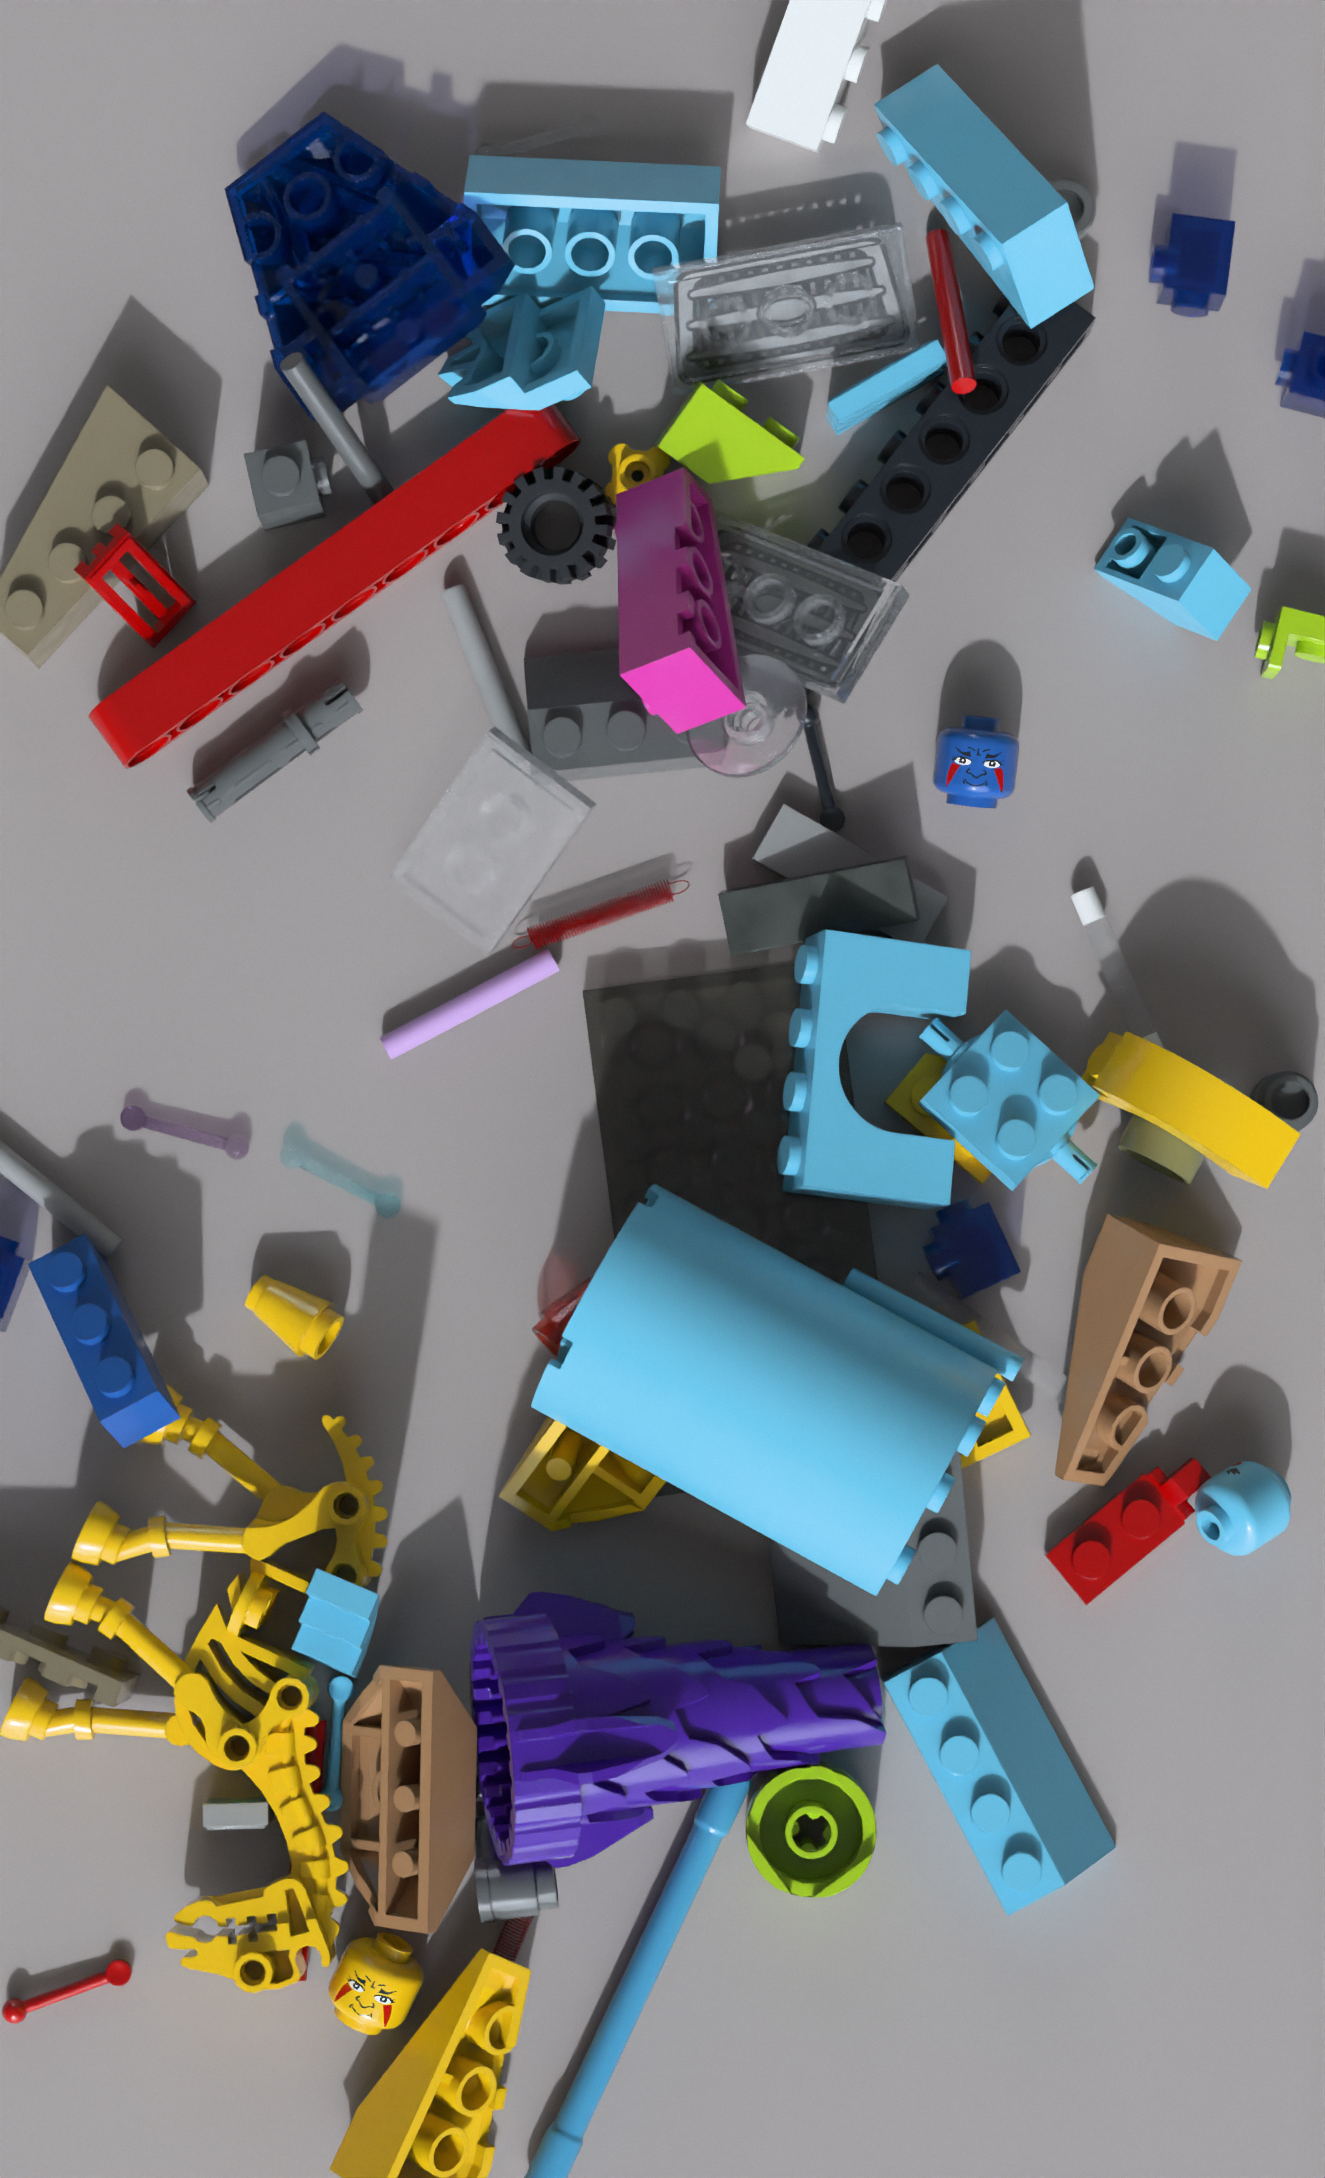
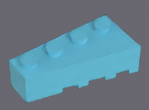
(986, 194)

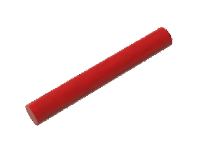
(950, 311)

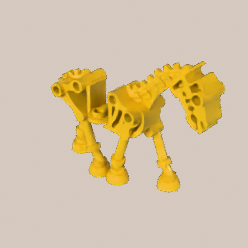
(265, 1747)

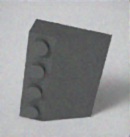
(925, 1608)

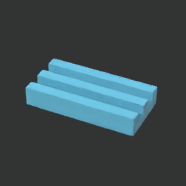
(886, 386)

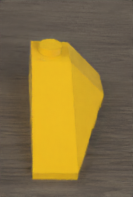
(441, 2091)

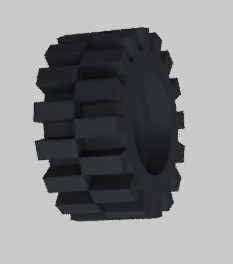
(519, 525)

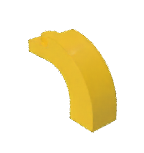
(1191, 1106)

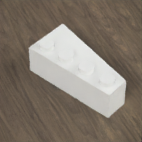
(809, 69)

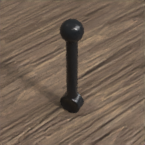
(831, 816)

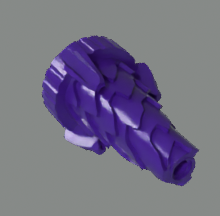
(602, 1725)

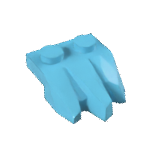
(528, 354)

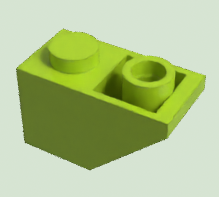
(722, 441)

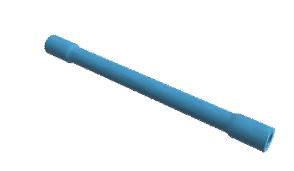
(565, 2135)

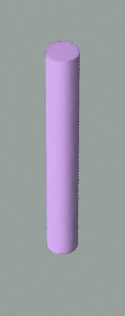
(469, 1004)

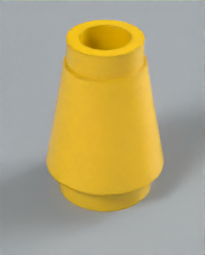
(295, 1316)

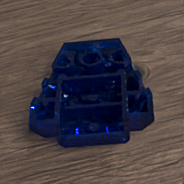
(360, 261)

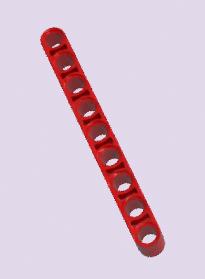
(330, 582)

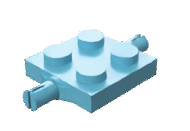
(1008, 1100)

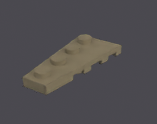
(66, 1664)

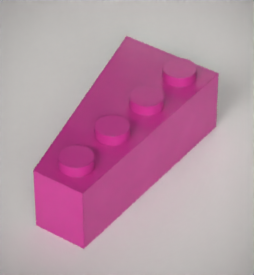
(675, 604)

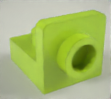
(1294, 629)

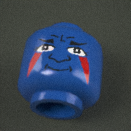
(976, 762)

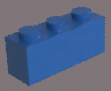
(104, 1341)

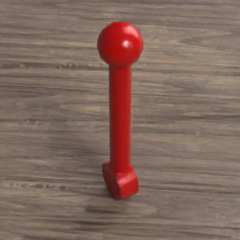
(116, 1973)

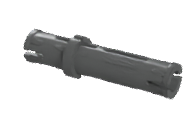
(275, 749)

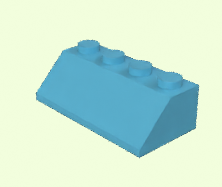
(593, 224)
(999, 1766)

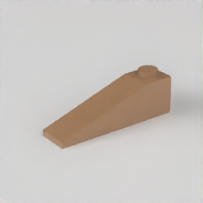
(1135, 1318)

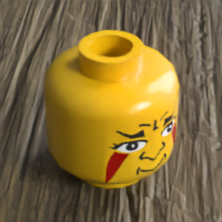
(375, 1983)

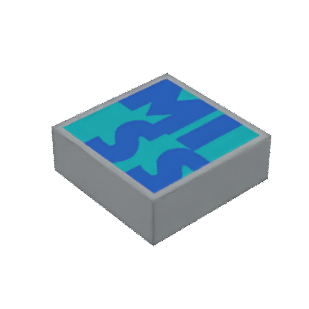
(237, 1813)

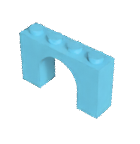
(828, 1143)

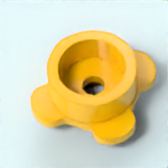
(626, 461)

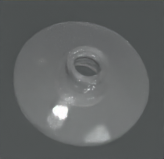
(770, 694)

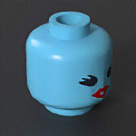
(1243, 1507)

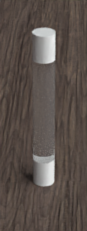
(1114, 965)

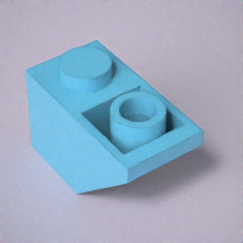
(1174, 577)

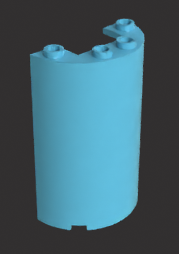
(766, 1389)

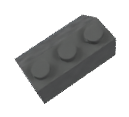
(593, 722)

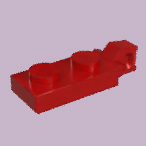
(1126, 1529)

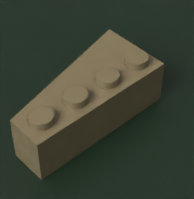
(113, 475)

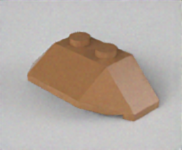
(408, 1796)

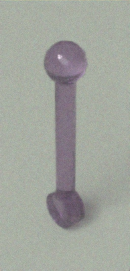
(135, 1119)

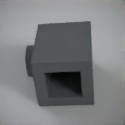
(287, 484)

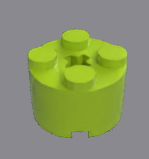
(802, 1865)

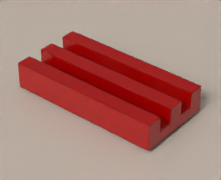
(108, 559)

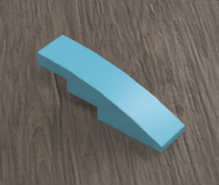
(336, 1623)

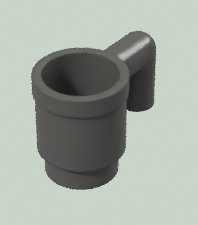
(1288, 1097)
(511, 1889)

